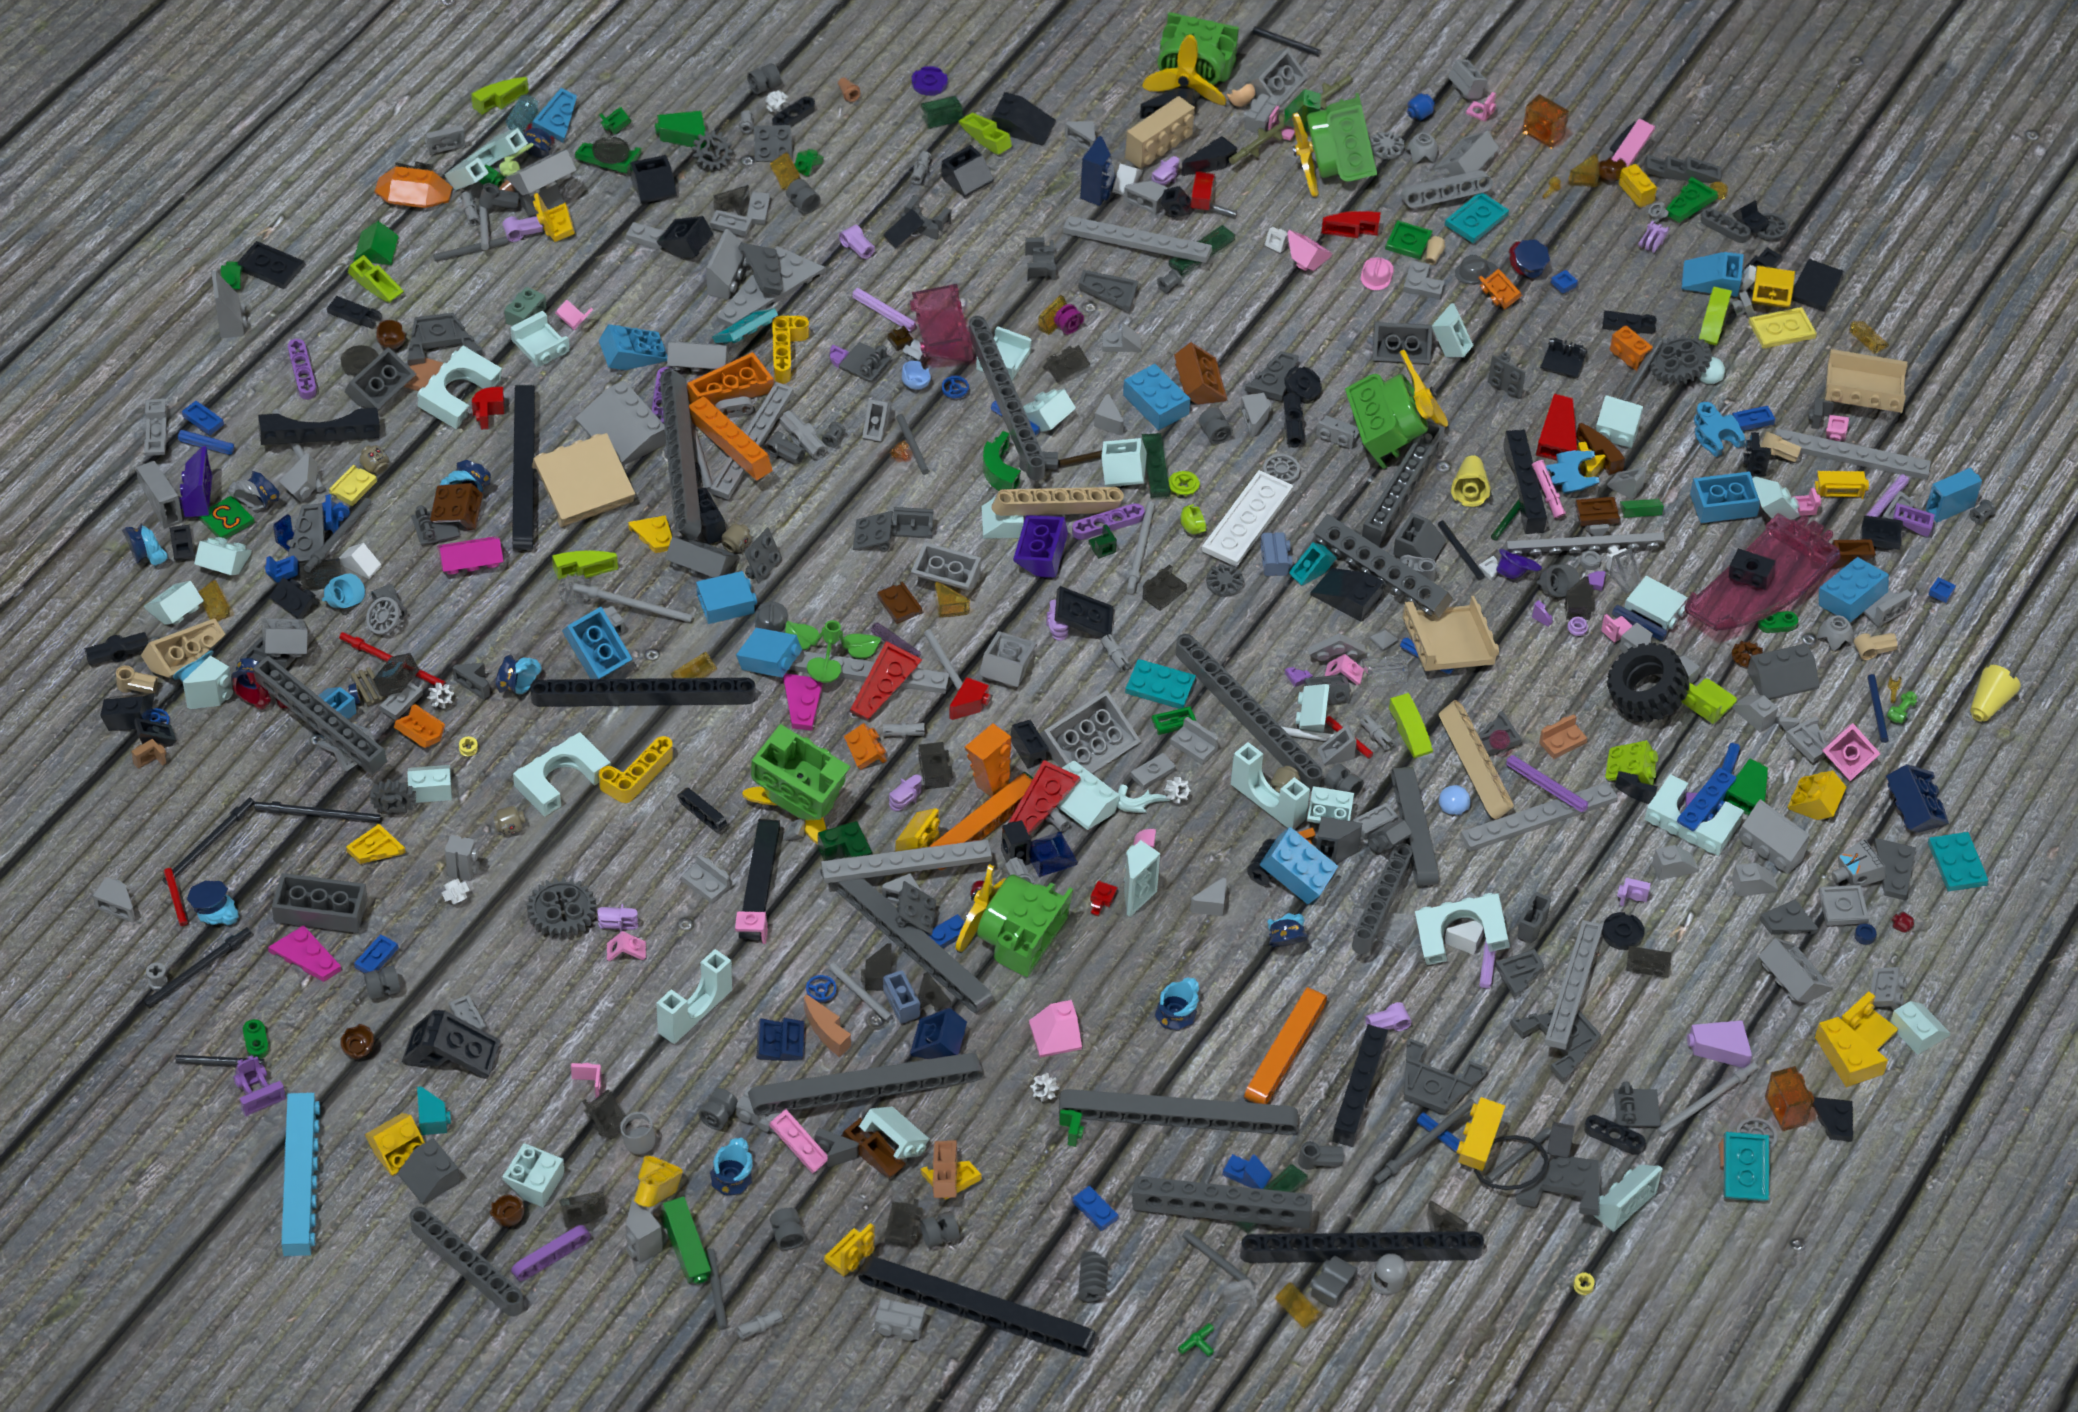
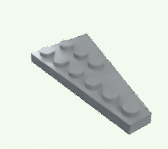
(793, 273)

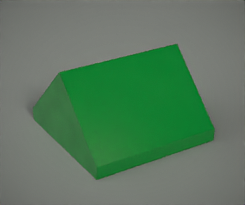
(377, 244)

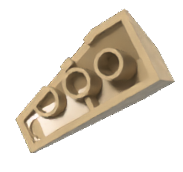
(179, 649)

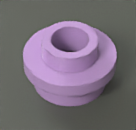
(1577, 626)

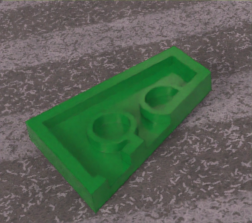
(585, 153)
(1690, 200)

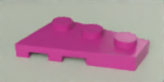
(802, 699)
(306, 952)

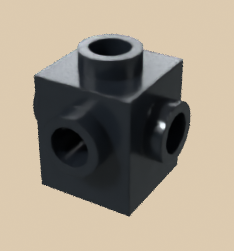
(1175, 201)

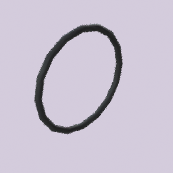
(1514, 1187)

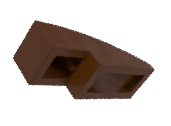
(1601, 446)
(1852, 549)
(874, 1149)

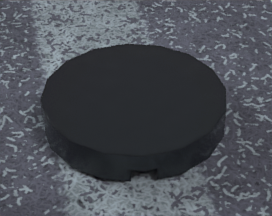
(1303, 383)
(1623, 931)

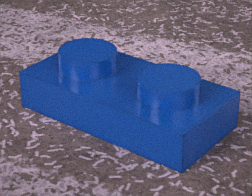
(202, 418)
(1754, 418)
(948, 931)
(376, 954)
(1095, 1208)

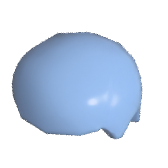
(915, 376)
(1454, 800)

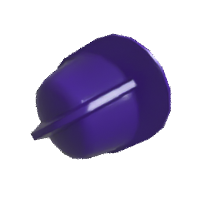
(1515, 565)

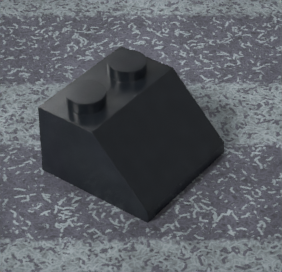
(686, 236)
(120, 711)

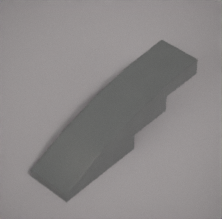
(1682, 169)

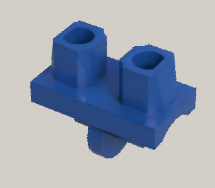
(334, 513)

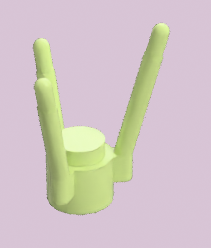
(511, 166)

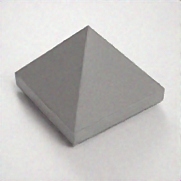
(1597, 530)
(1384, 639)
(1787, 722)
(795, 830)

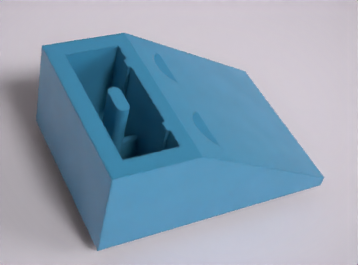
(1715, 270)
(631, 347)

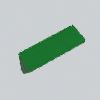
(1641, 508)

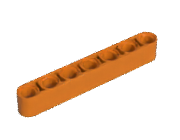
(988, 815)
(1285, 1046)

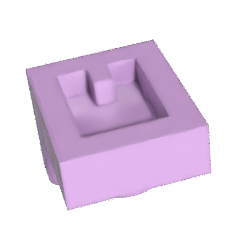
(1634, 890)

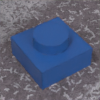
(1564, 281)
(1942, 590)

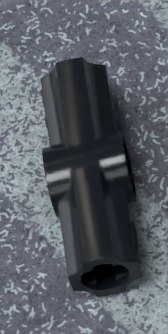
(1293, 420)
(116, 648)

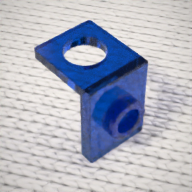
(283, 531)

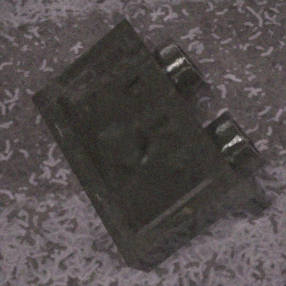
(1067, 364)
(320, 574)
(1163, 588)
(1648, 961)

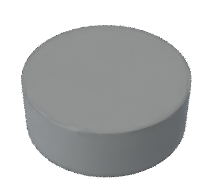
(1590, 560)

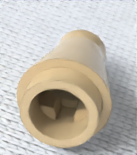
(1434, 249)

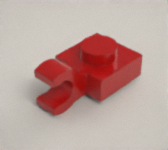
(1102, 895)

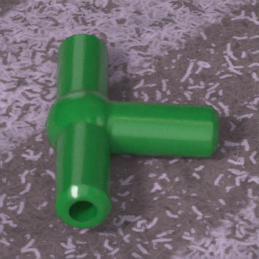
(1197, 1339)

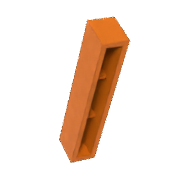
(730, 438)

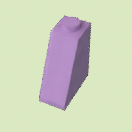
(1721, 1042)

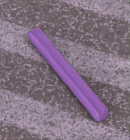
(1547, 783)

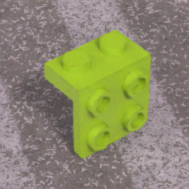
(1709, 700)
(1634, 759)

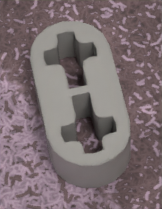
(735, 407)

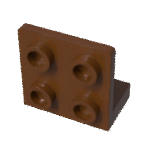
(457, 504)

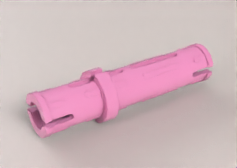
(1551, 495)

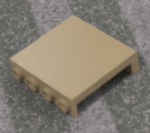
(1865, 380)
(584, 479)
(1454, 639)

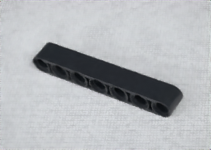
(760, 870)

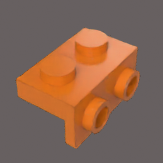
(1500, 289)
(1629, 347)
(420, 727)
(865, 746)

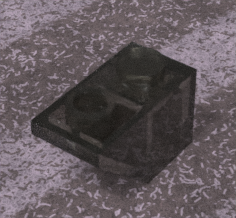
(1579, 601)
(582, 1208)

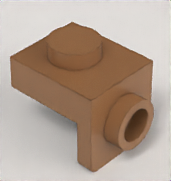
(148, 752)

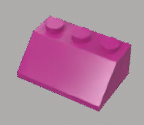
(470, 554)

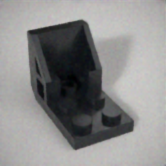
(447, 1037)

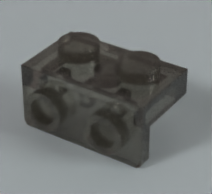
(606, 1114)
(902, 1223)

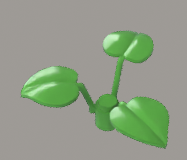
(826, 670)

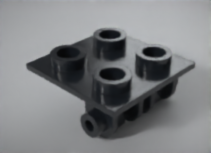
(1563, 357)

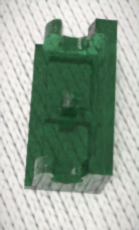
(942, 112)

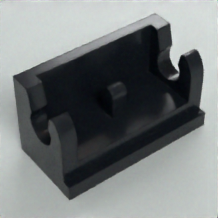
(1028, 742)

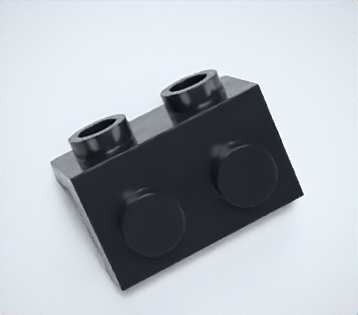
(1757, 457)
(1882, 531)
(293, 598)

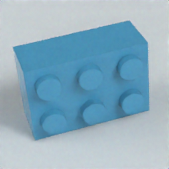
(1156, 397)
(1724, 497)
(1853, 589)
(597, 644)
(1299, 865)

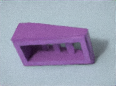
(1924, 523)

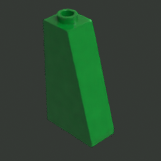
(685, 1240)

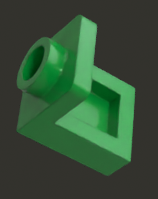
(615, 121)
(806, 160)
(492, 177)
(232, 274)
(1073, 1120)

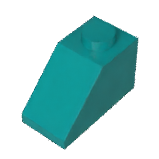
(1312, 564)
(432, 1113)

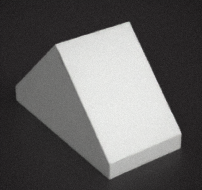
(1125, 176)
(360, 560)
(1465, 936)

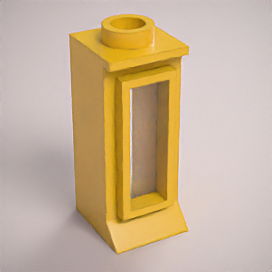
(1841, 484)

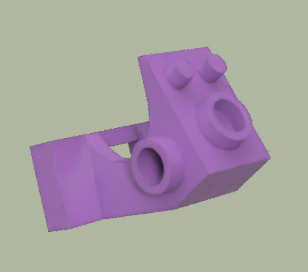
(251, 1073)

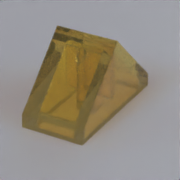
(1585, 173)
(949, 602)

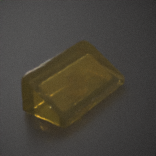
(784, 170)
(1046, 318)
(1868, 336)
(214, 601)
(695, 668)
(1298, 1305)

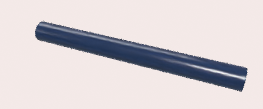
(1877, 708)

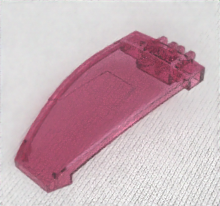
(1800, 562)

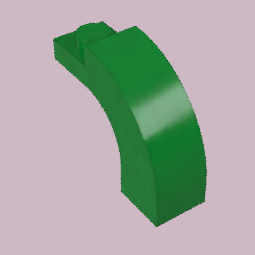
(995, 470)

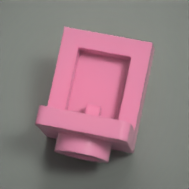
(1837, 428)
(1809, 503)

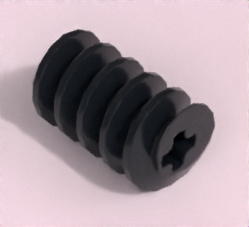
(1254, 870)

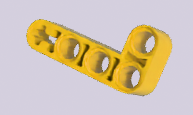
(786, 330)
(628, 784)
(657, 1181)

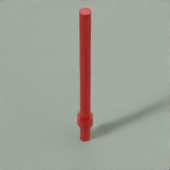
(359, 644)

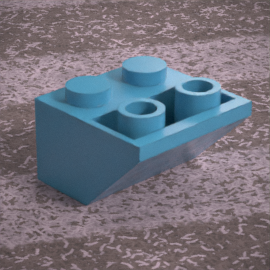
(340, 701)

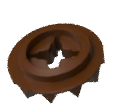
(1739, 650)

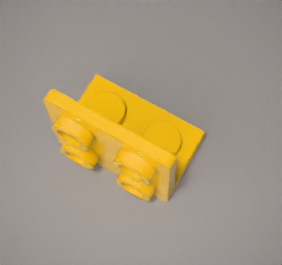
(1868, 1022)

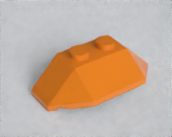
(413, 187)

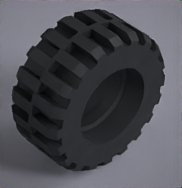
(1659, 699)

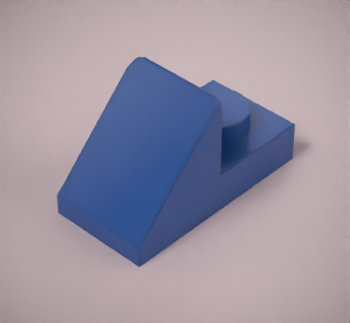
(1249, 1173)

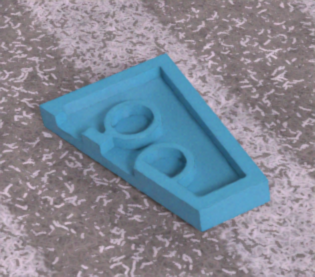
(556, 115)

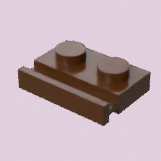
(1597, 511)
(899, 602)

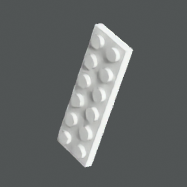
(1247, 518)

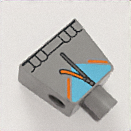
(1859, 865)

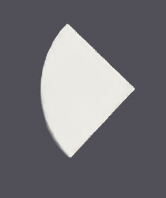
(1489, 567)

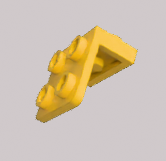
(556, 220)
(851, 1250)

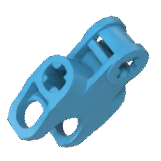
(1714, 427)
(1567, 472)

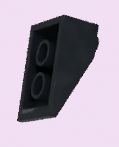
(1022, 119)
(1349, 591)

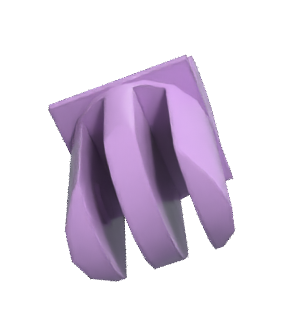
(1166, 172)
(1653, 236)
(1058, 630)
(905, 793)
(617, 918)

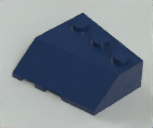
(1097, 173)
(1917, 798)

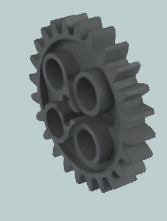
(1681, 359)
(547, 915)

